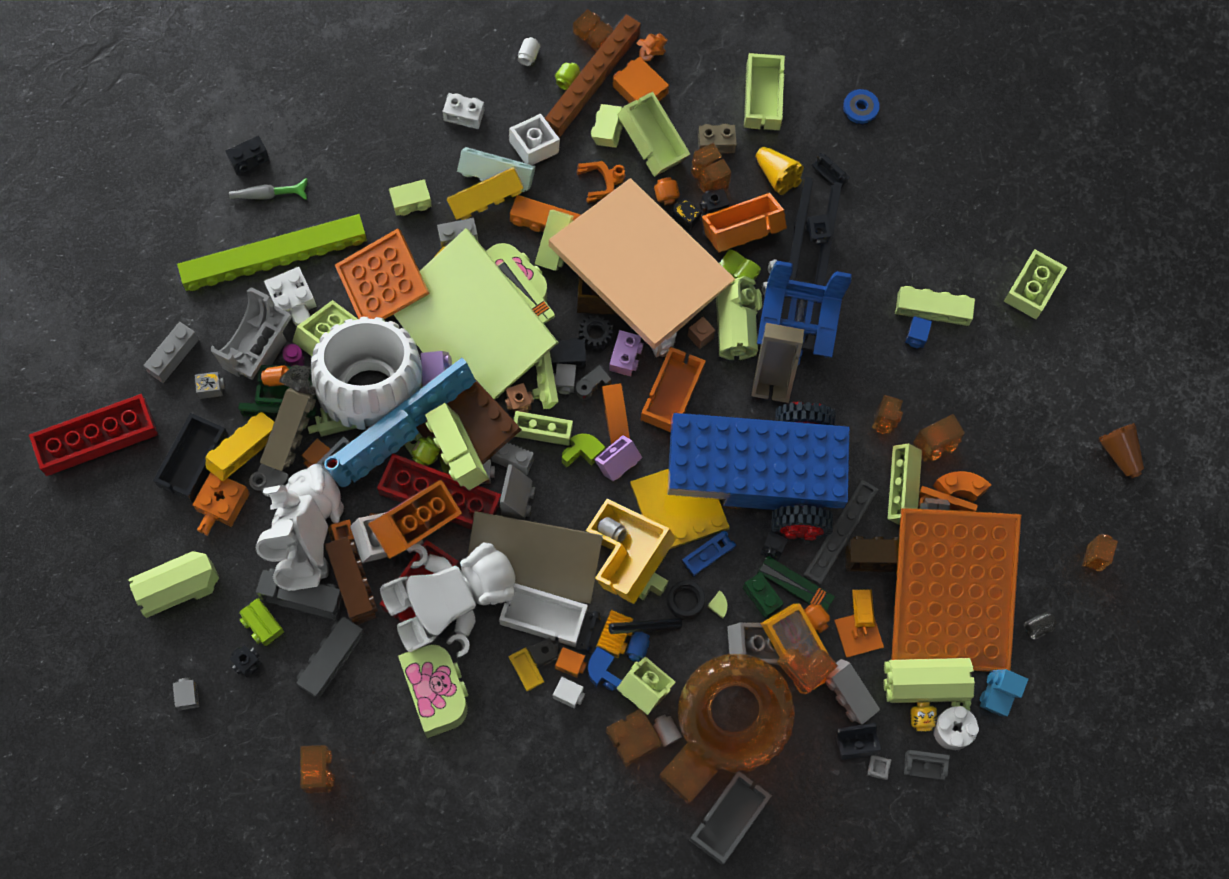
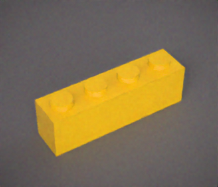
(485, 193)
(239, 447)

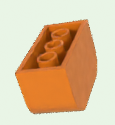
(415, 519)

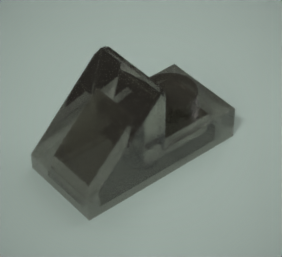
(297, 379)

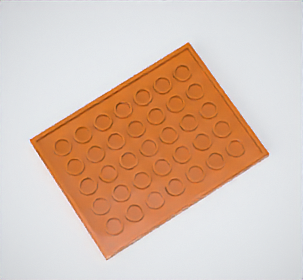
(956, 586)

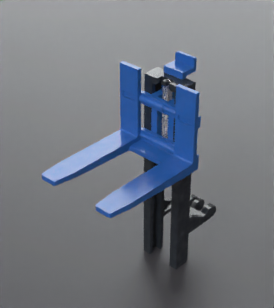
(784, 290)

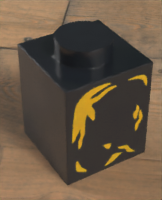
(686, 214)

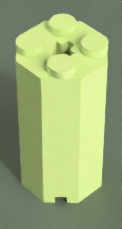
(929, 680)

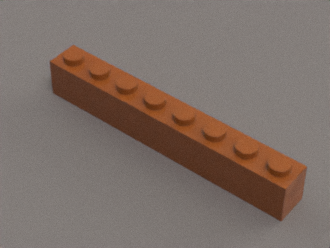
(593, 75)

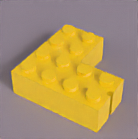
(637, 556)

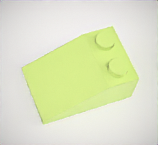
(311, 330)

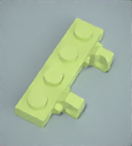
(546, 383)

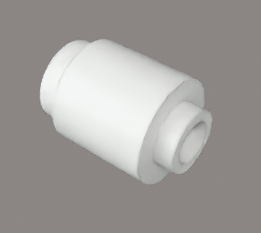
(528, 51)

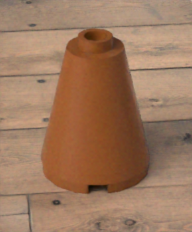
(1124, 449)

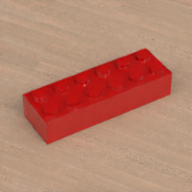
(93, 435)
(406, 478)

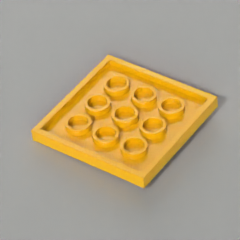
(685, 516)

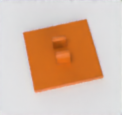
(857, 639)

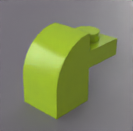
(583, 445)

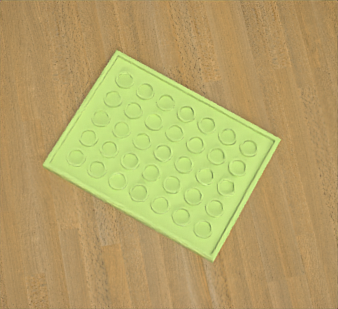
(476, 316)

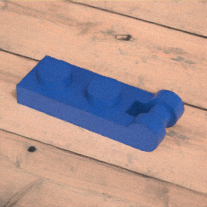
(708, 553)

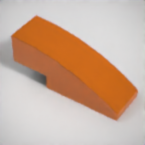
(615, 412)

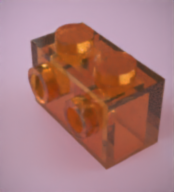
(888, 414)

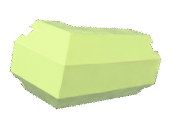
(737, 319)
(174, 583)

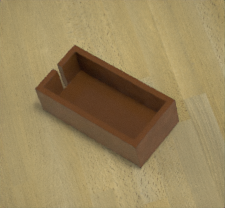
(352, 585)

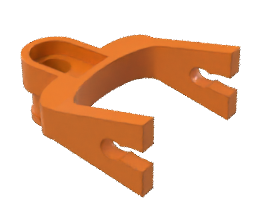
(612, 177)

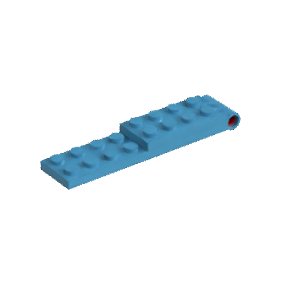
(397, 426)

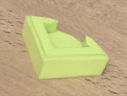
(719, 604)

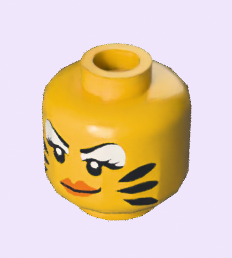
(923, 716)

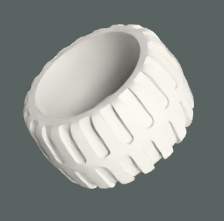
(358, 348)

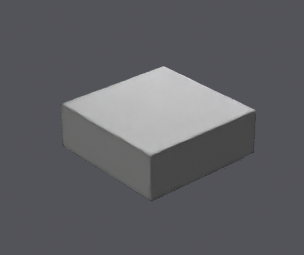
(879, 767)

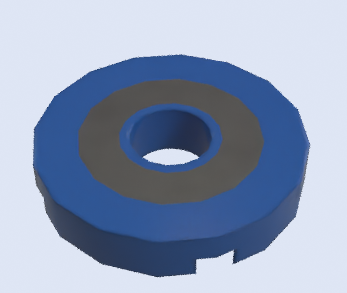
(861, 97)

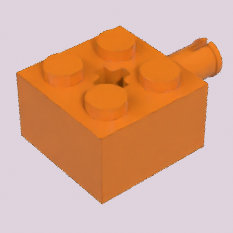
(225, 509)

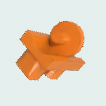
(651, 46)

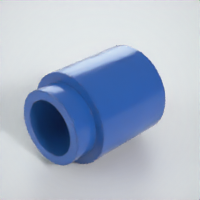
(638, 646)

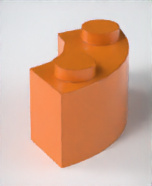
(962, 484)

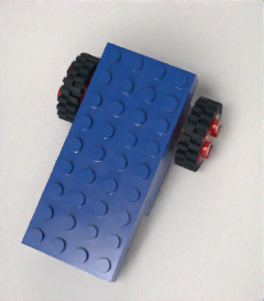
(766, 464)

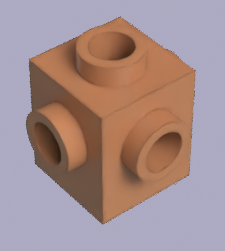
(518, 399)

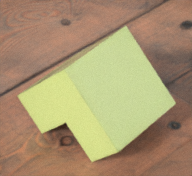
(656, 584)

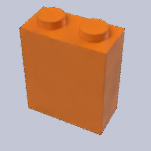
(639, 80)

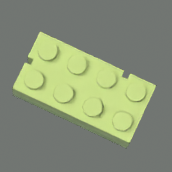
(764, 91)
(653, 133)
(456, 447)

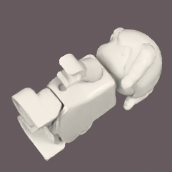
(300, 527)
(448, 594)

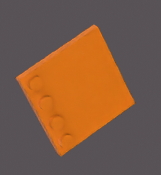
(382, 277)

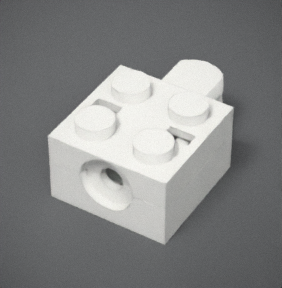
(291, 294)

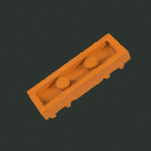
(955, 503)

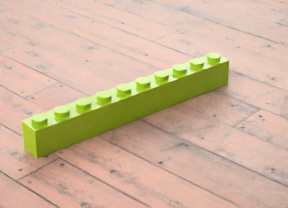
(272, 252)

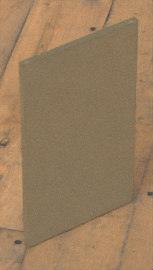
(542, 554)

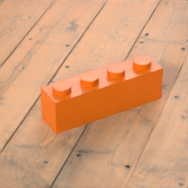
(533, 213)

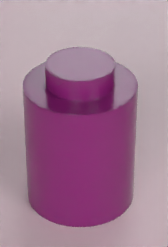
(293, 355)

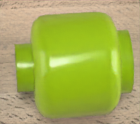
(566, 75)
(425, 451)

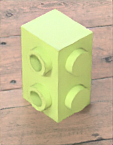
(607, 126)
(410, 197)

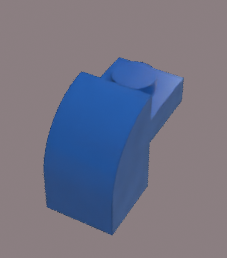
(598, 670)

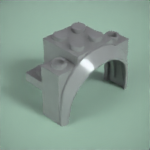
(257, 337)

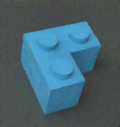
(1001, 691)

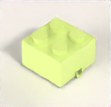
(646, 685)

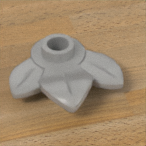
(269, 476)

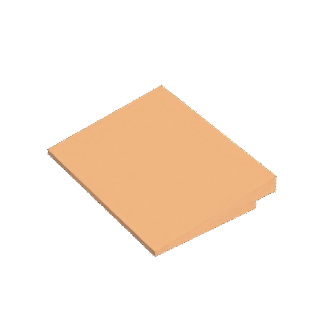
(641, 263)

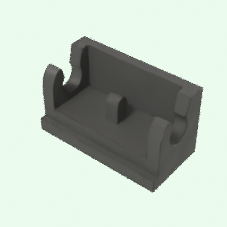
(926, 764)

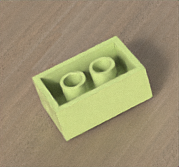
(1035, 284)

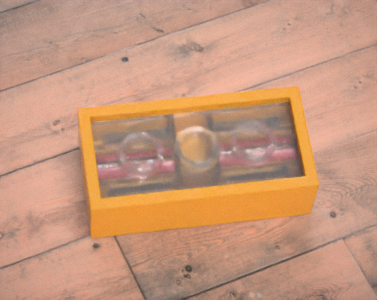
(793, 630)

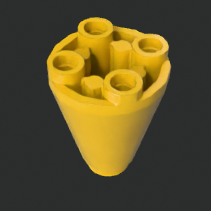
(779, 169)

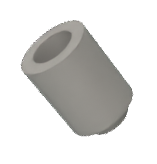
(667, 730)

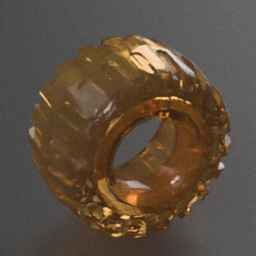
(742, 748)

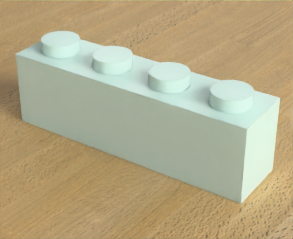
(488, 165)

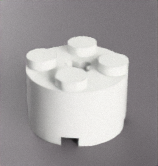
(966, 725)

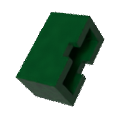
(763, 595)

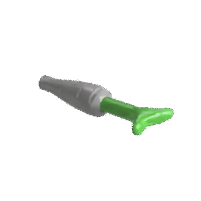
(269, 191)

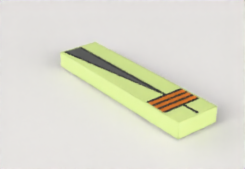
(526, 290)

